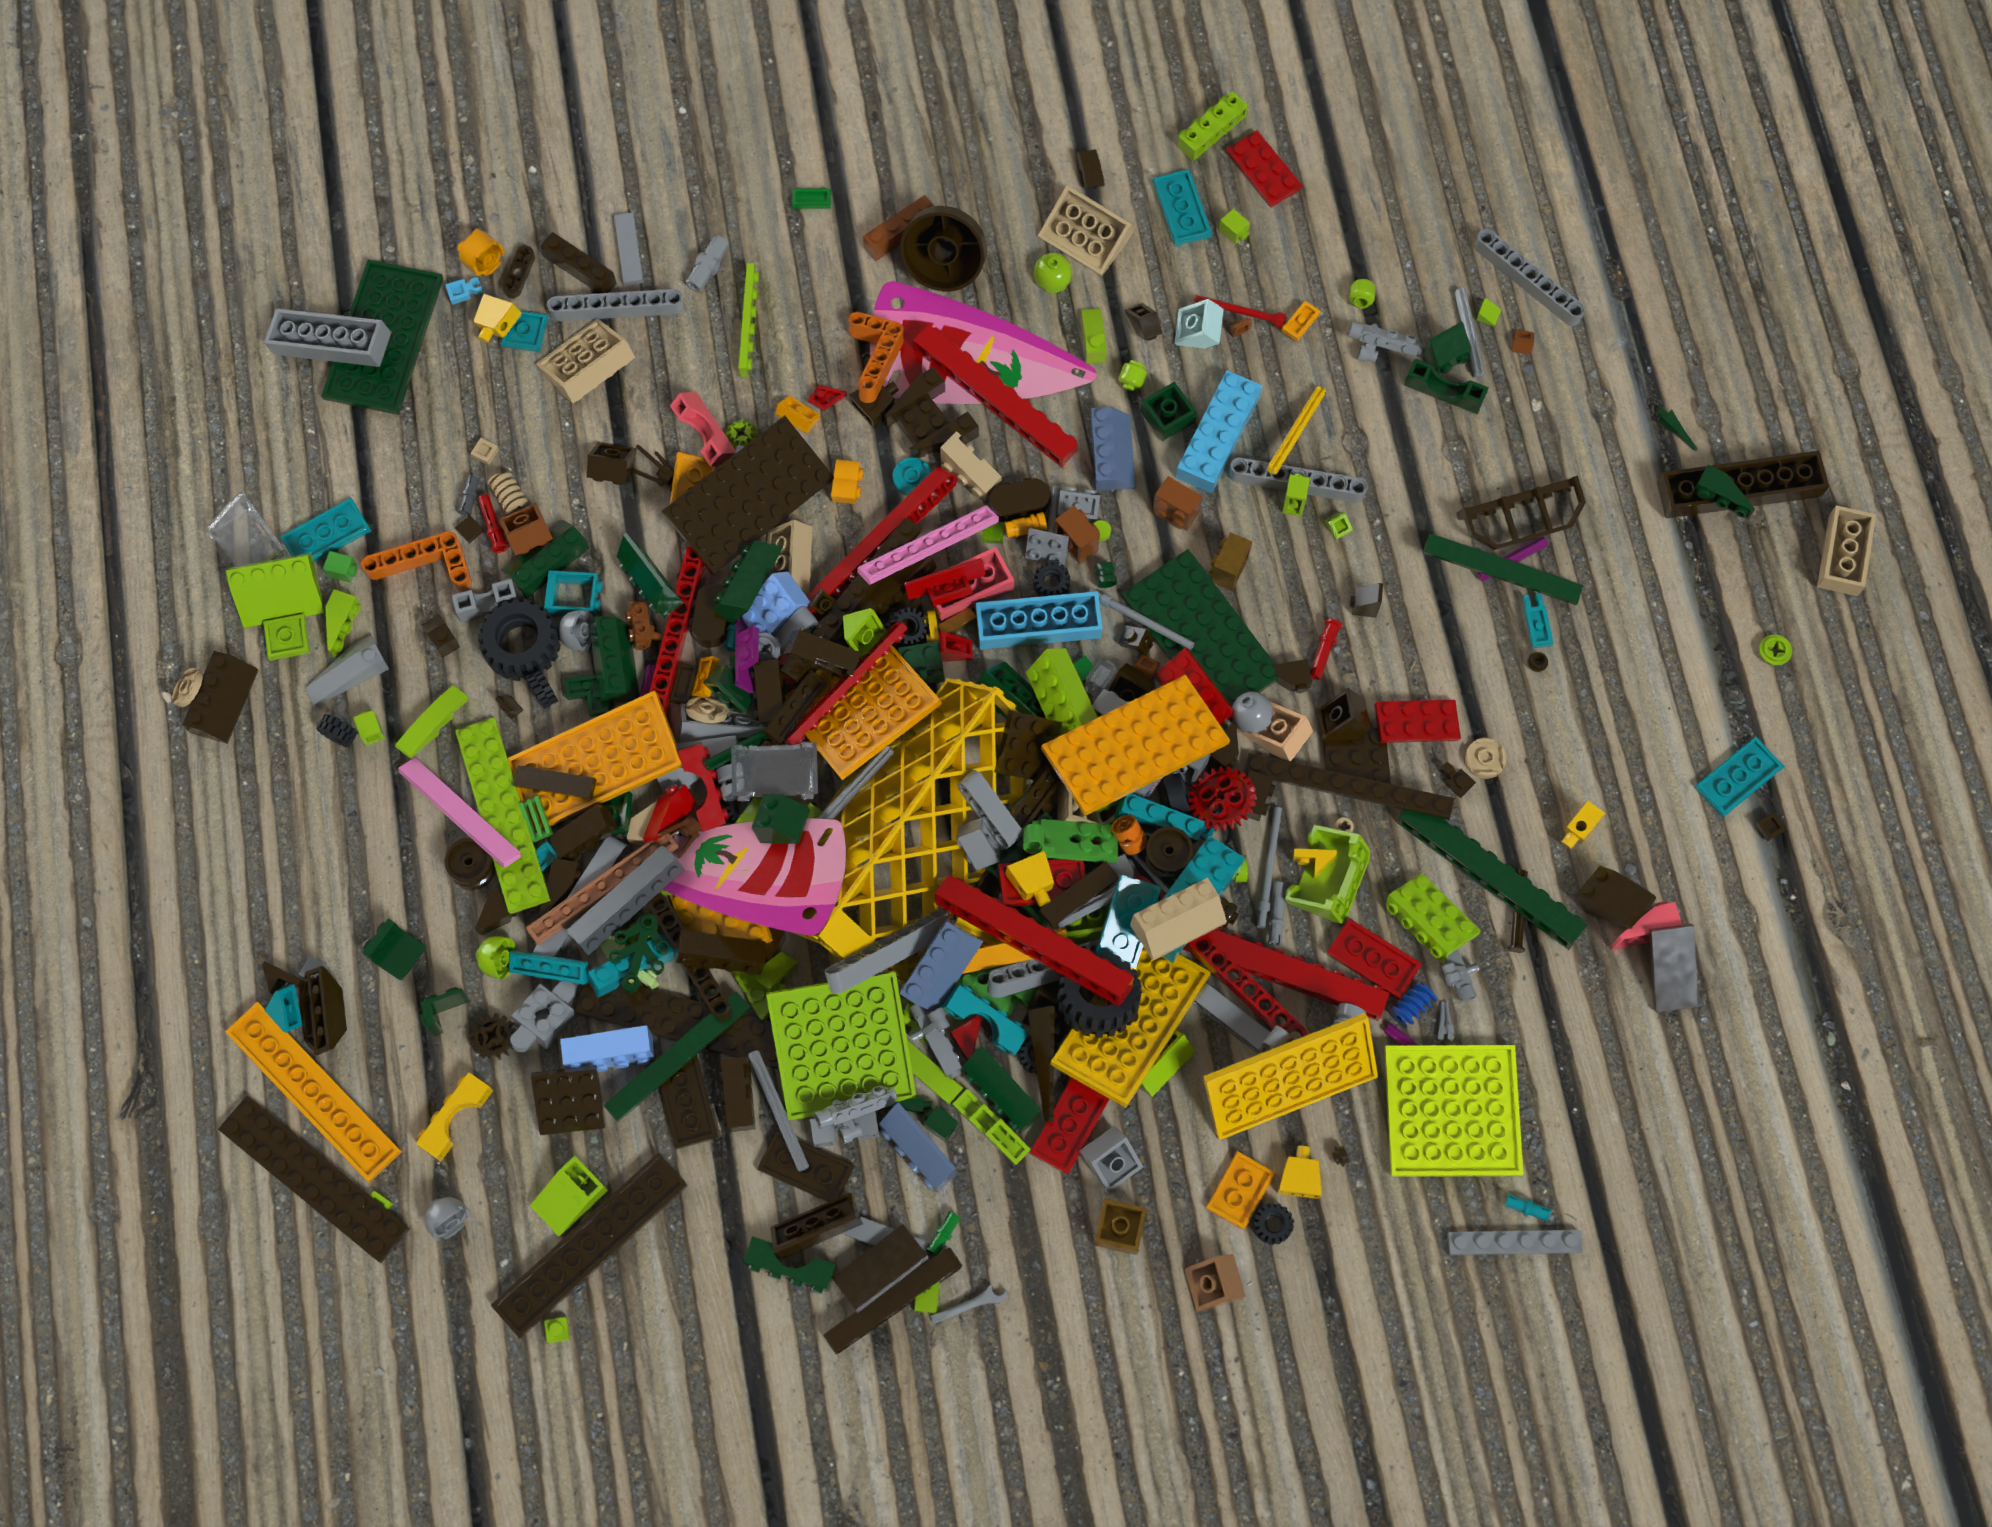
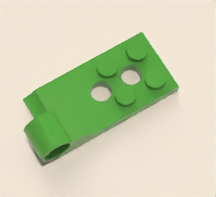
(1055, 837)
(1006, 1003)

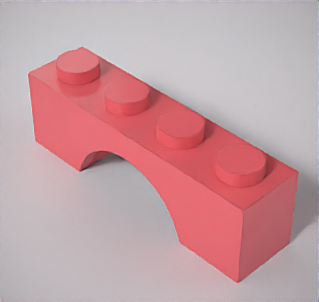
(692, 410)

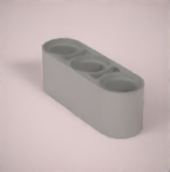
(800, 619)

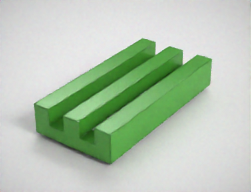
(530, 803)

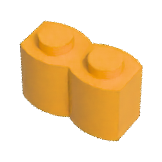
(846, 482)

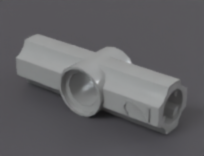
(707, 263)

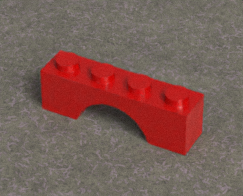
(710, 811)

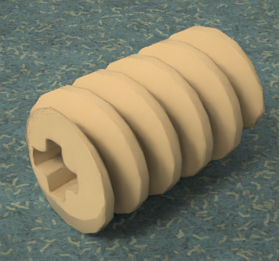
(507, 492)

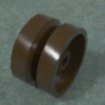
(1157, 852)
(469, 864)

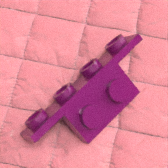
(745, 654)

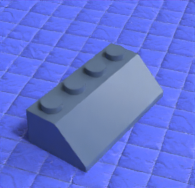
(1112, 449)
(940, 966)
(917, 1148)

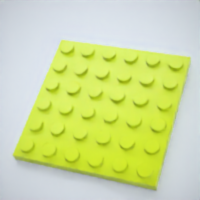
(1453, 1111)

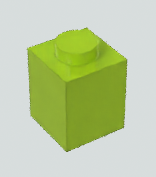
(1234, 226)
(369, 727)

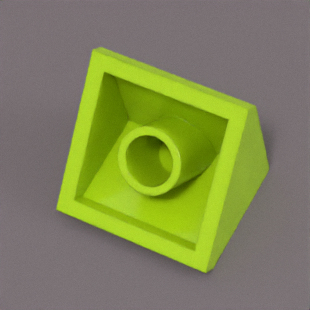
(862, 630)

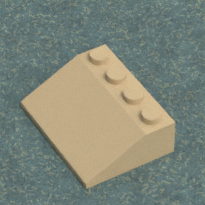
(1086, 230)
(586, 360)

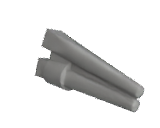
(1445, 1025)

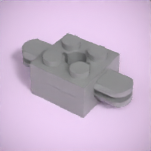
(543, 1016)

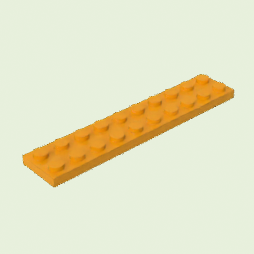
(313, 1092)

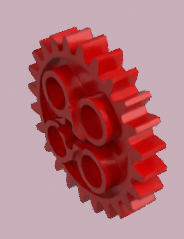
(1213, 785)

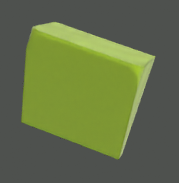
(1488, 313)
(1338, 524)

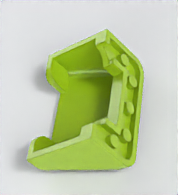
(1335, 888)

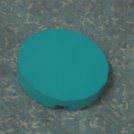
(910, 474)

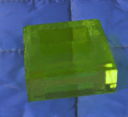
(993, 533)

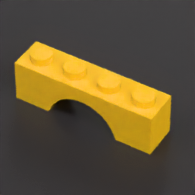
(469, 1093)

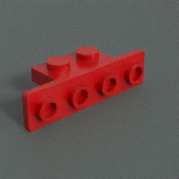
(946, 584)

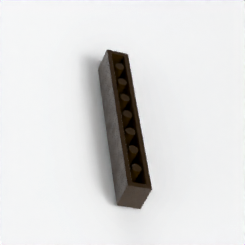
(891, 590)

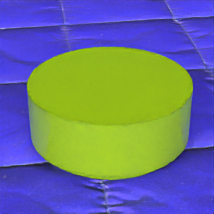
(1104, 528)

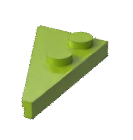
(755, 993)

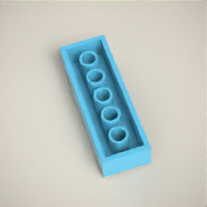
(1219, 431)
(1039, 620)

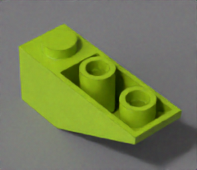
(339, 617)

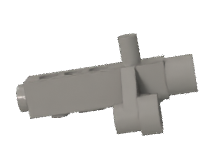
(1384, 338)
(1459, 976)
(932, 1028)
(857, 1106)

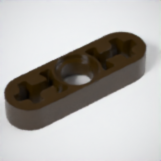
(521, 279)

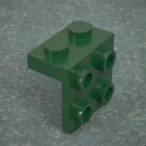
(393, 949)
(435, 1004)

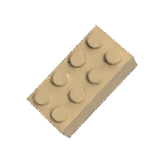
(1846, 550)

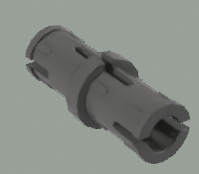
(469, 495)

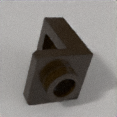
(1136, 639)

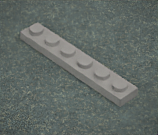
(1514, 1242)

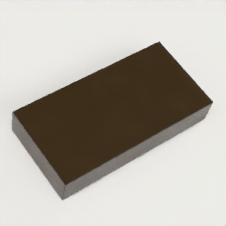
(683, 683)

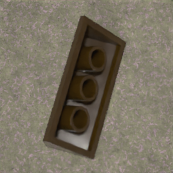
(815, 1226)

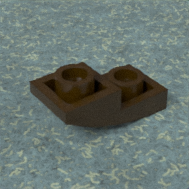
(1091, 169)
(822, 602)

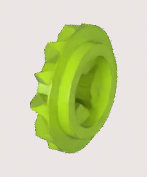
(750, 432)
(1783, 646)

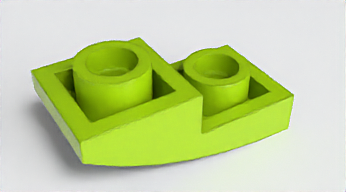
(775, 970)

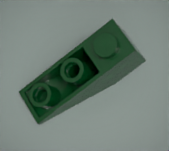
(1720, 489)

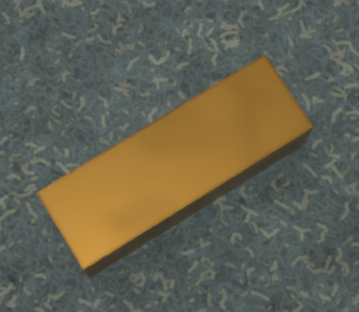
(958, 622)

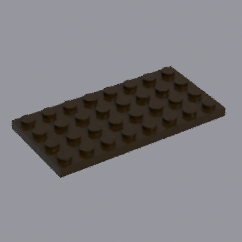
(748, 495)

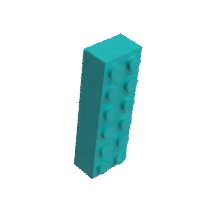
(1212, 862)

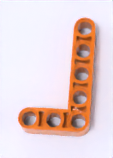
(889, 340)
(421, 558)

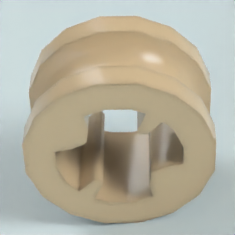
(1348, 822)

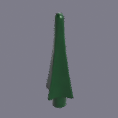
(1670, 421)
(916, 1105)

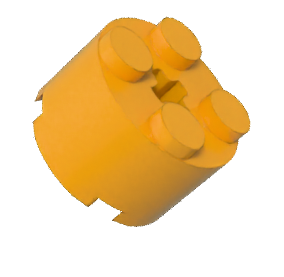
(480, 253)

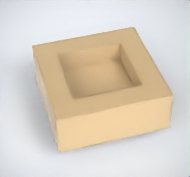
(484, 451)

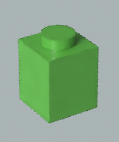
(340, 566)

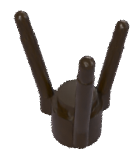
(665, 472)

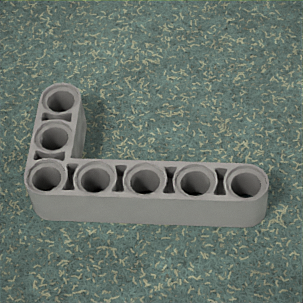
(1238, 1022)

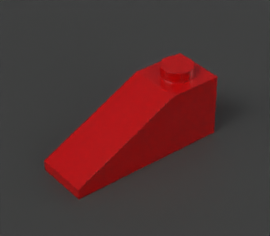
(669, 810)

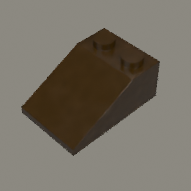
(1614, 897)

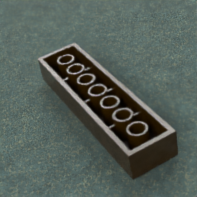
(1760, 481)

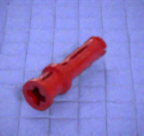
(494, 531)
(1326, 640)

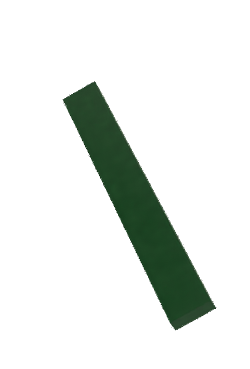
(1502, 569)
(673, 1059)

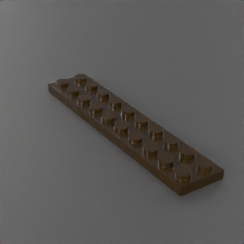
(674, 1017)
(314, 1179)
(588, 1245)

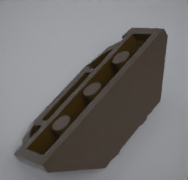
(322, 1010)

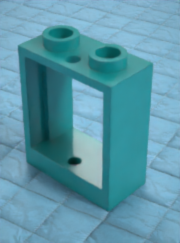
(579, 578)

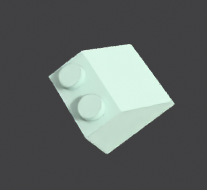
(1199, 325)

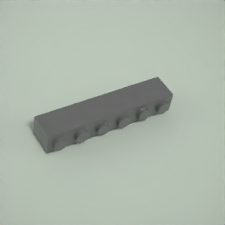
(625, 900)

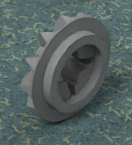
(774, 649)

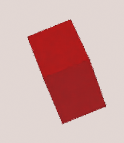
(955, 648)
(966, 1037)

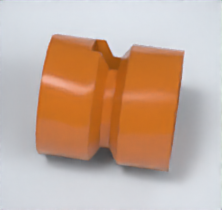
(1129, 834)

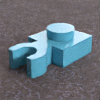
(460, 290)

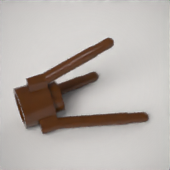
(687, 827)

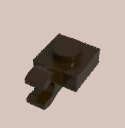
(1458, 781)

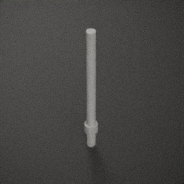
(1107, 601)
(1264, 905)

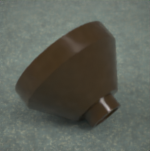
(943, 248)

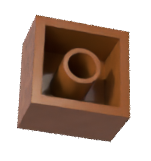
(1177, 503)
(525, 529)
(1082, 535)

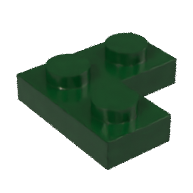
(586, 687)

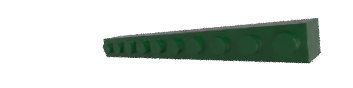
(1495, 876)

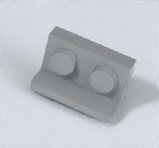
(1087, 501)

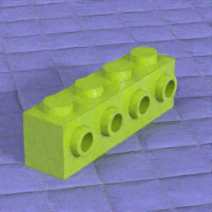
(1212, 125)

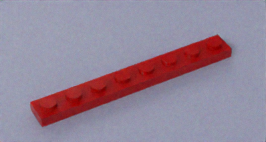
(839, 691)

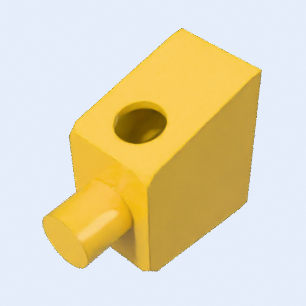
(495, 317)
(1587, 819)
(1032, 878)
(1301, 1176)

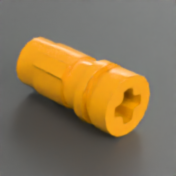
(1021, 526)

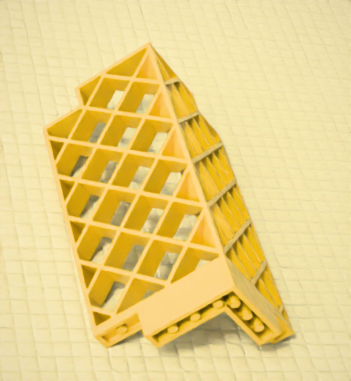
(916, 801)

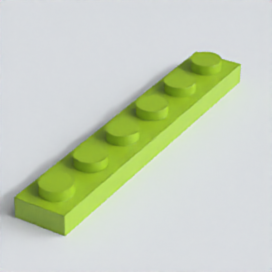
(748, 326)

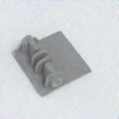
(1046, 546)

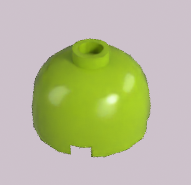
(1052, 272)
(494, 956)

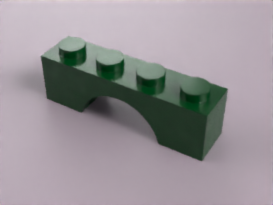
(1463, 395)
(815, 1274)

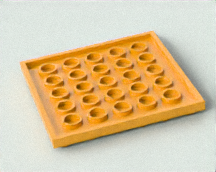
(872, 713)

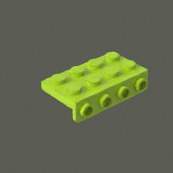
(1431, 917)

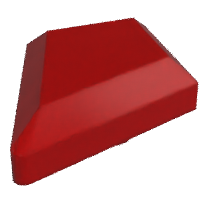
(826, 397)

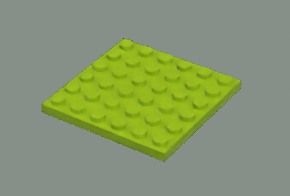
(840, 1043)

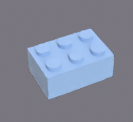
(775, 603)

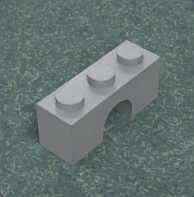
(473, 606)
(827, 1136)

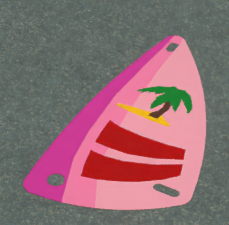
(1010, 352)
(779, 879)

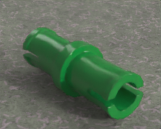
(943, 1234)

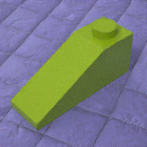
(1093, 336)

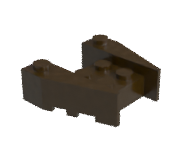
(924, 421)

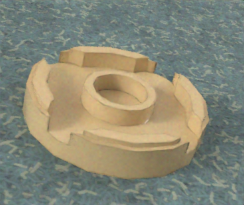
(187, 688)
(706, 710)
(1485, 758)

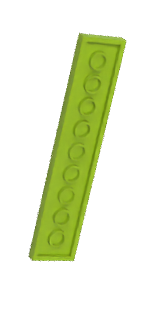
(499, 806)

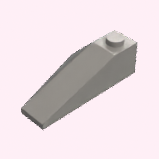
(350, 669)
(695, 730)
(680, 777)

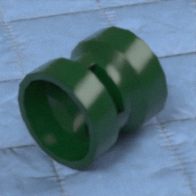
(1105, 574)

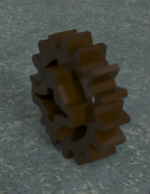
(490, 1044)

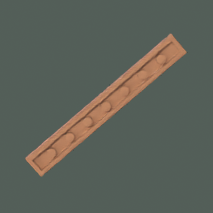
(593, 892)

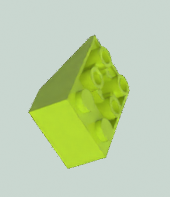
(568, 1196)

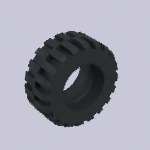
(510, 617)
(1099, 1019)

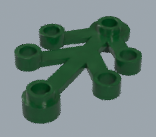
(639, 948)

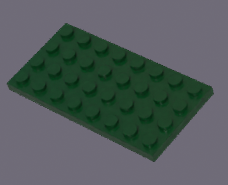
(405, 304)
(1191, 605)

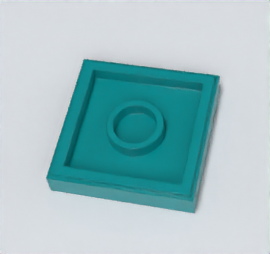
(527, 332)

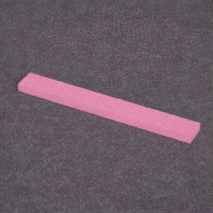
(927, 545)
(459, 812)

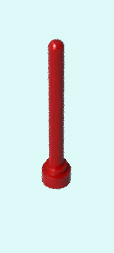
(1277, 319)

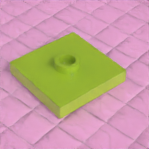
(286, 637)

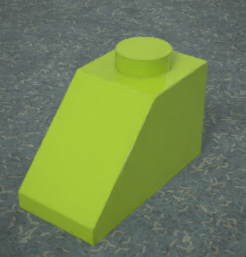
(1296, 495)

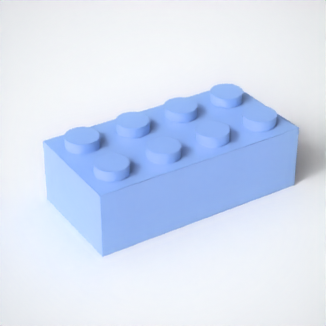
(609, 1049)

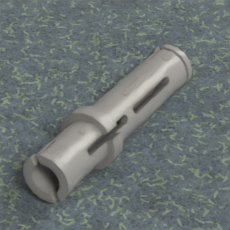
(1276, 920)

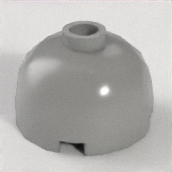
(575, 630)
(1252, 712)
(445, 1217)

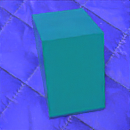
(285, 1009)

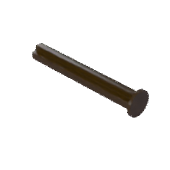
(1517, 926)

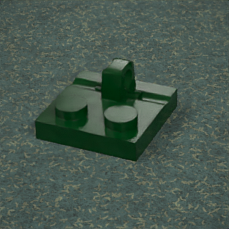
(925, 660)
(620, 810)

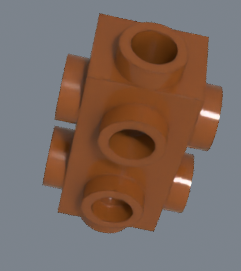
(640, 630)

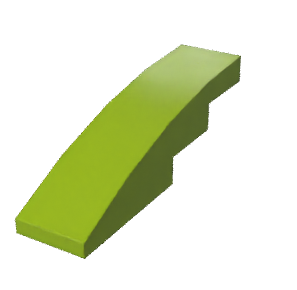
(431, 721)
(991, 1126)

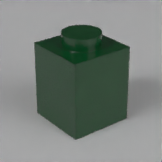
(940, 1123)

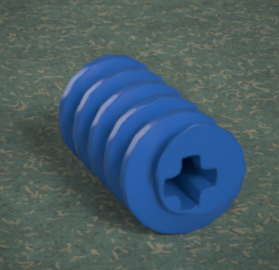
(1412, 1004)

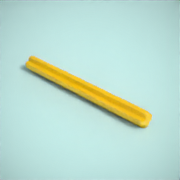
(1296, 430)

